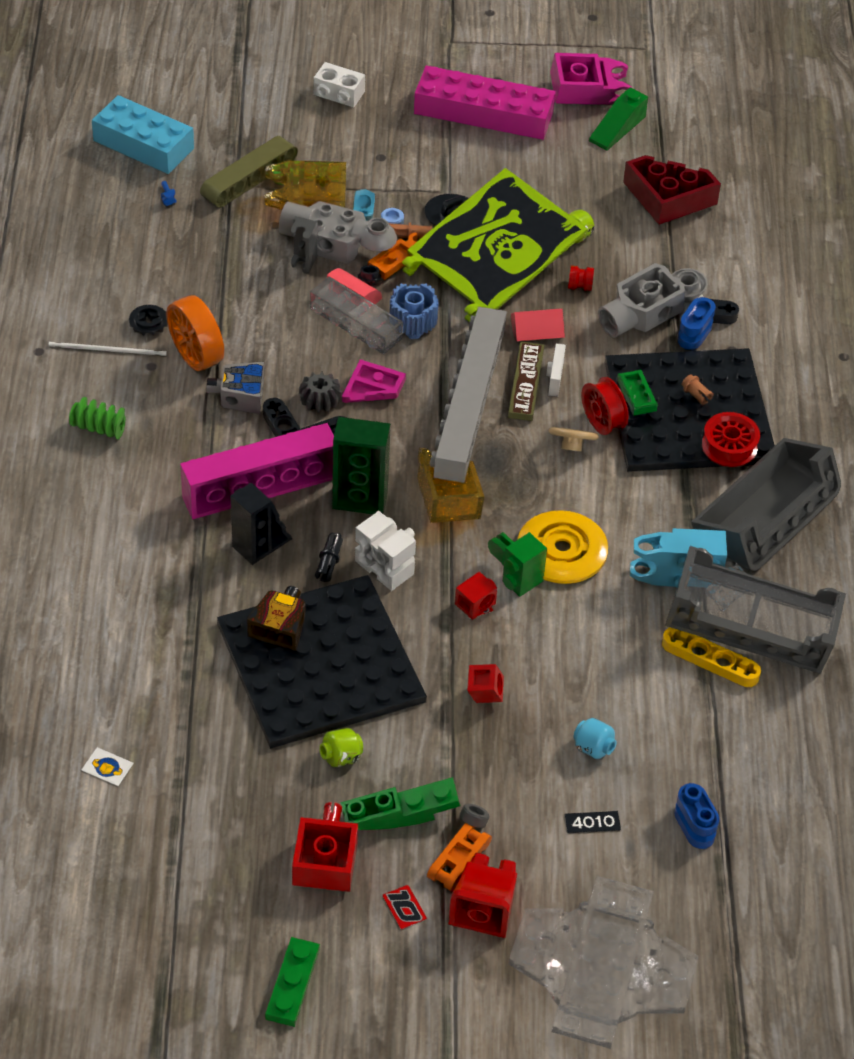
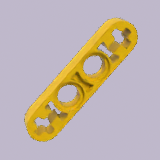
(708, 660)

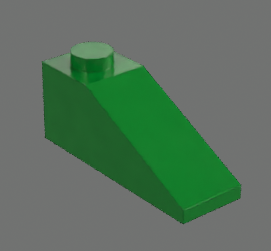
(620, 119)

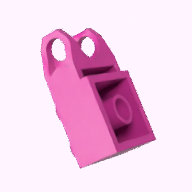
(586, 79)

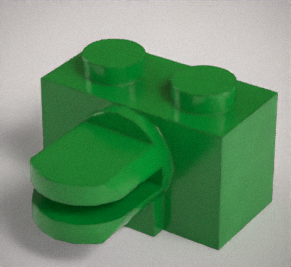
(522, 561)

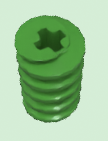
(98, 418)

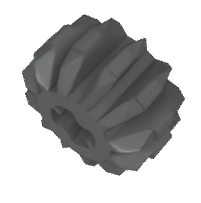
(320, 392)

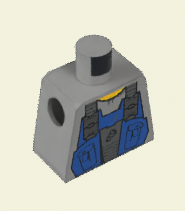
(240, 386)

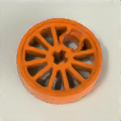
(195, 332)

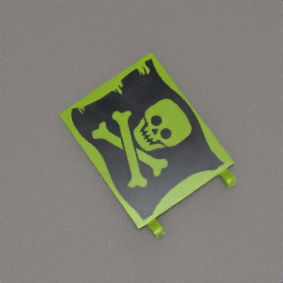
(495, 242)

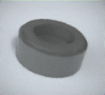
(474, 815)

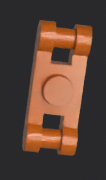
(457, 855)

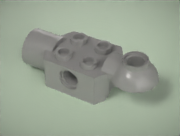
(340, 230)
(650, 299)

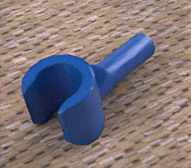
(168, 196)

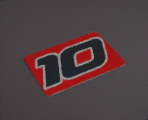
(404, 907)

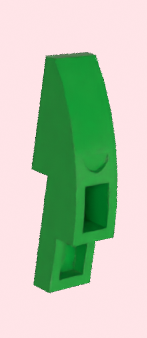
(399, 809)

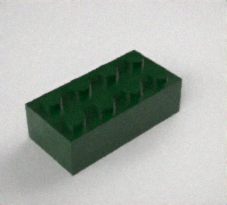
(360, 465)

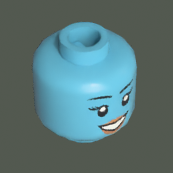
(595, 738)

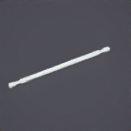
(107, 348)

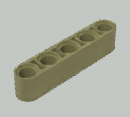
(246, 171)

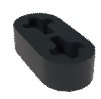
(722, 307)

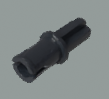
(329, 557)

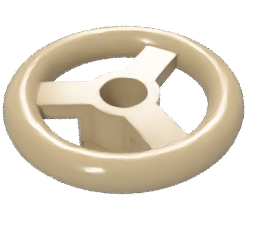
(573, 438)

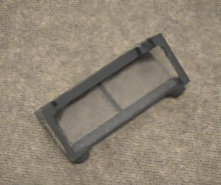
(755, 613)

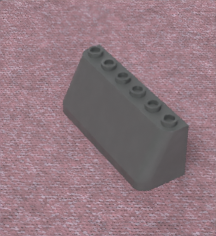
(773, 501)

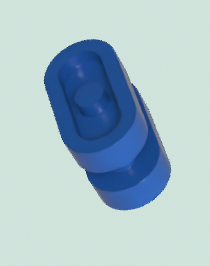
(696, 323)
(696, 816)

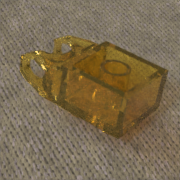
(307, 183)
(449, 499)

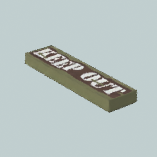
(526, 381)

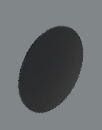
(442, 206)

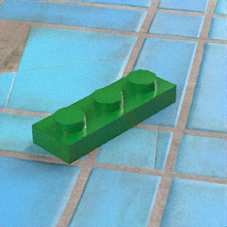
(292, 982)

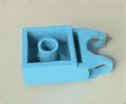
(670, 553)

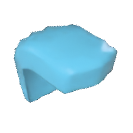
(364, 202)

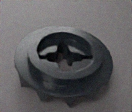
(156, 315)

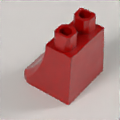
(484, 896)

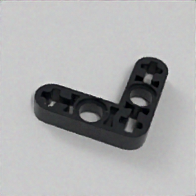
(285, 417)

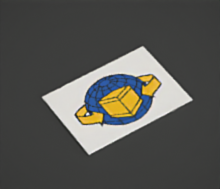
(107, 766)

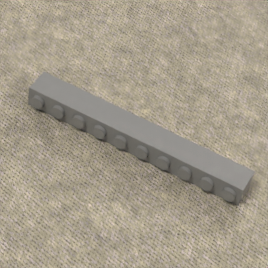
(469, 395)

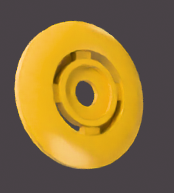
(582, 535)

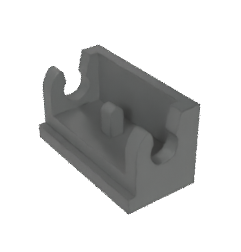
(305, 242)

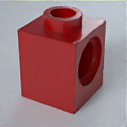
(476, 595)
(485, 683)

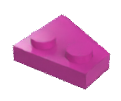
(373, 383)

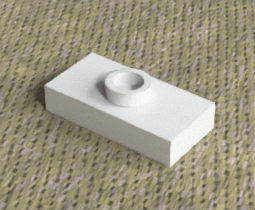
(555, 368)

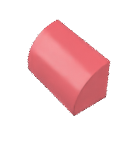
(356, 285)
(538, 324)

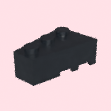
(255, 524)

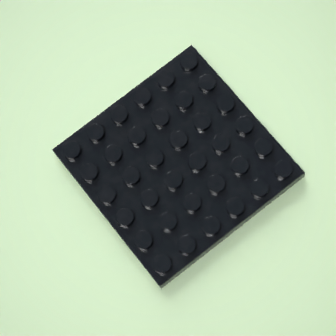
(675, 431)
(341, 672)

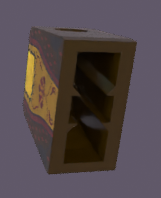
(278, 618)

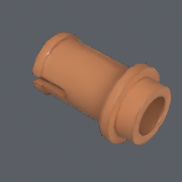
(696, 389)

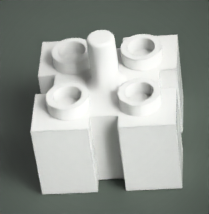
(385, 550)

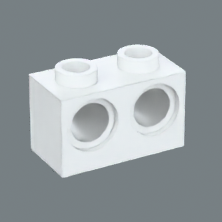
(339, 84)

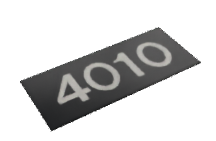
(592, 821)

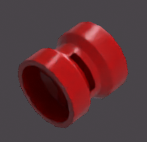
(581, 278)

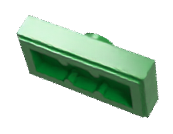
(637, 392)

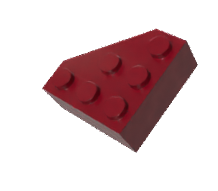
(670, 188)

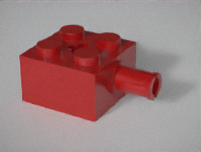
(325, 851)

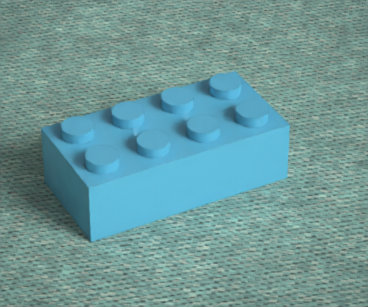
(143, 134)

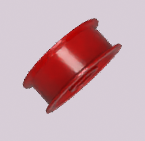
(604, 405)
(730, 439)

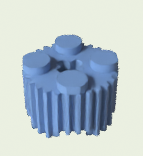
(415, 308)

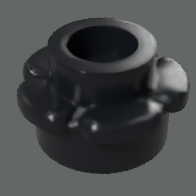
(369, 274)

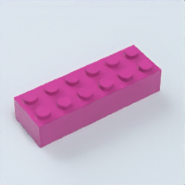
(484, 102)
(271, 465)

